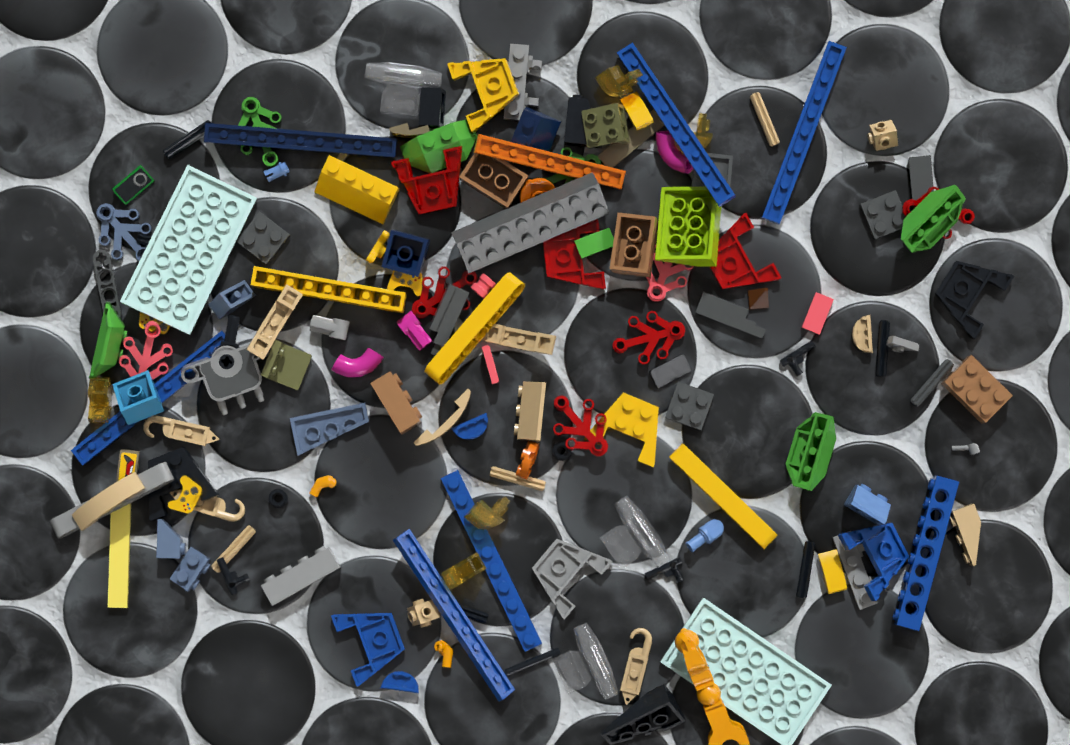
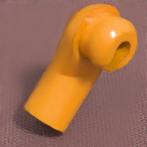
(322, 482)
(446, 651)

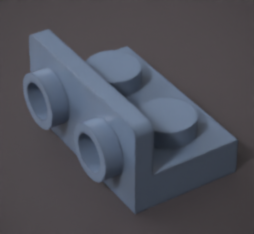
(190, 569)

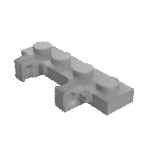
(520, 65)
(855, 572)

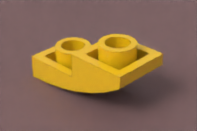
(637, 111)
(832, 571)

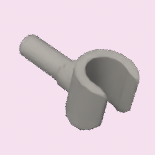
(973, 448)

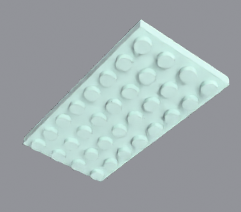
(188, 250)
(752, 674)

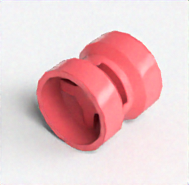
(483, 286)

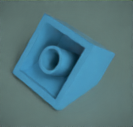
(138, 397)

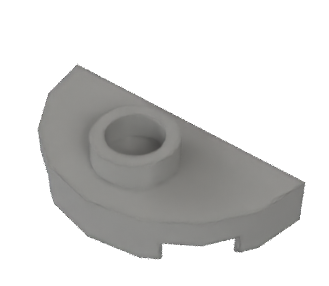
(901, 345)

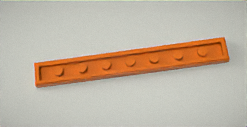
(547, 161)

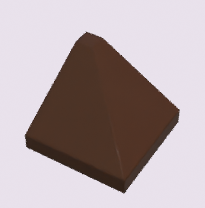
(758, 298)

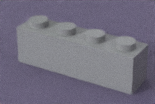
(300, 576)

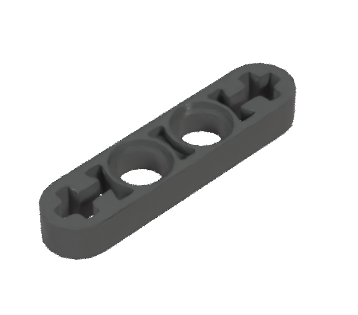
(109, 286)

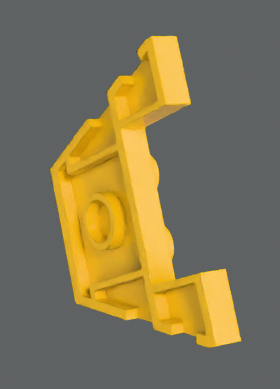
(493, 84)
(634, 419)

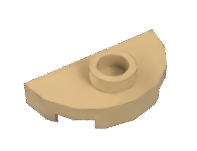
(862, 334)

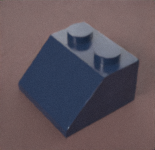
(536, 130)
(405, 253)

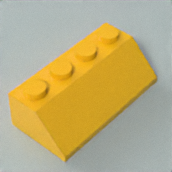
(356, 189)

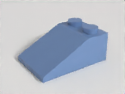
(868, 505)

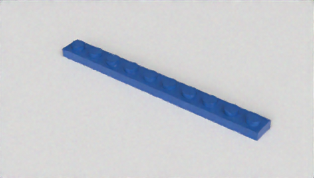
(677, 126)
(804, 132)
(166, 388)
(495, 567)
(453, 615)

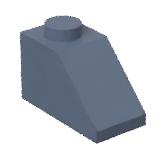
(231, 299)
(169, 541)

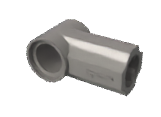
(333, 327)

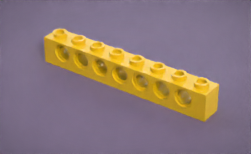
(330, 289)

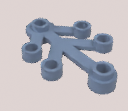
(121, 229)

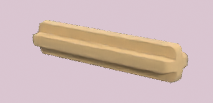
(764, 119)
(511, 477)
(235, 546)

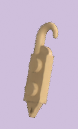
(181, 430)
(215, 507)
(636, 666)

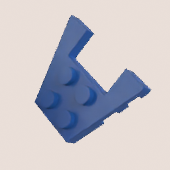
(883, 550)
(379, 638)

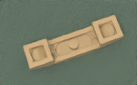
(274, 321)
(520, 339)
(427, 437)
(107, 500)

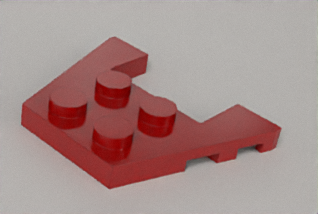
(432, 190)
(564, 261)
(732, 262)

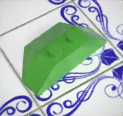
(426, 150)
(932, 218)
(108, 342)
(811, 451)

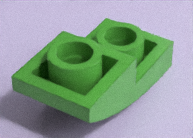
(594, 243)

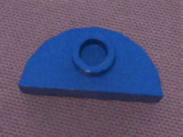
(473, 428)
(401, 681)

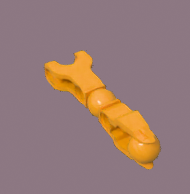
(708, 692)

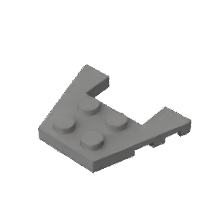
(560, 565)

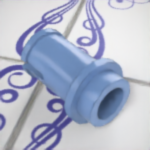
(279, 170)

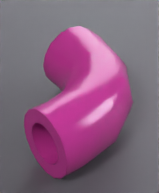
(670, 154)
(359, 366)

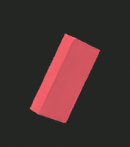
(817, 313)
(490, 364)

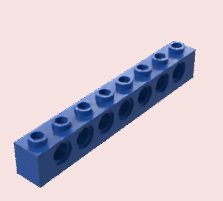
(934, 545)

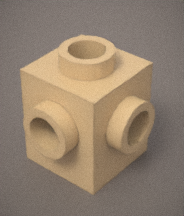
(883, 135)
(422, 613)

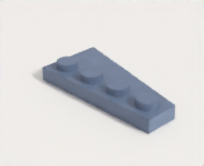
(326, 425)

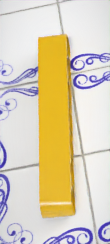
(474, 328)
(723, 496)

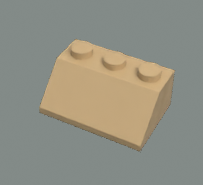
(530, 411)

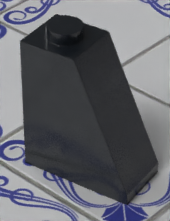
(574, 123)

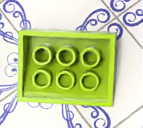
(688, 227)

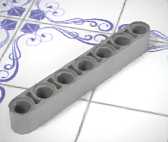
(152, 480)

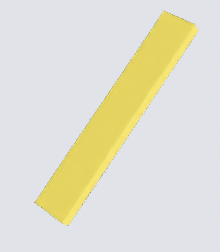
(119, 557)

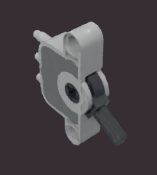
(231, 379)

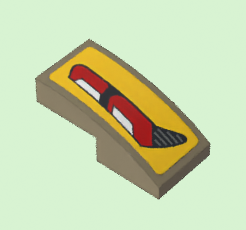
(403, 131)
(127, 463)

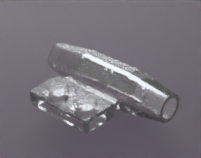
(402, 84)
(634, 536)
(587, 664)

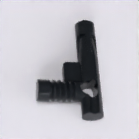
(797, 357)
(667, 570)
(231, 577)

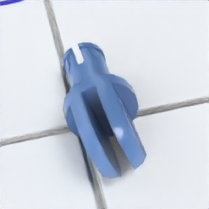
(706, 534)

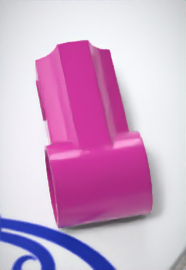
(412, 327)

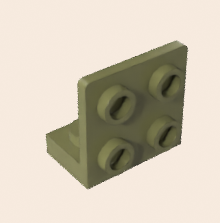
(605, 125)
(286, 365)

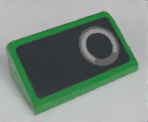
(133, 185)

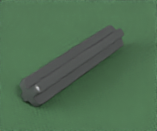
(932, 382)

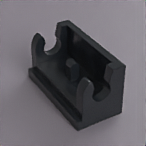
(432, 107)

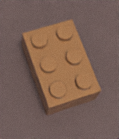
(494, 179)
(634, 244)
(976, 389)
(397, 402)

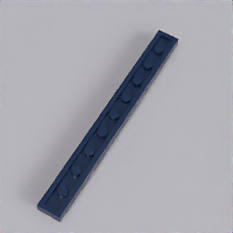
(300, 140)

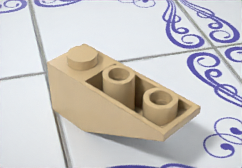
(968, 528)

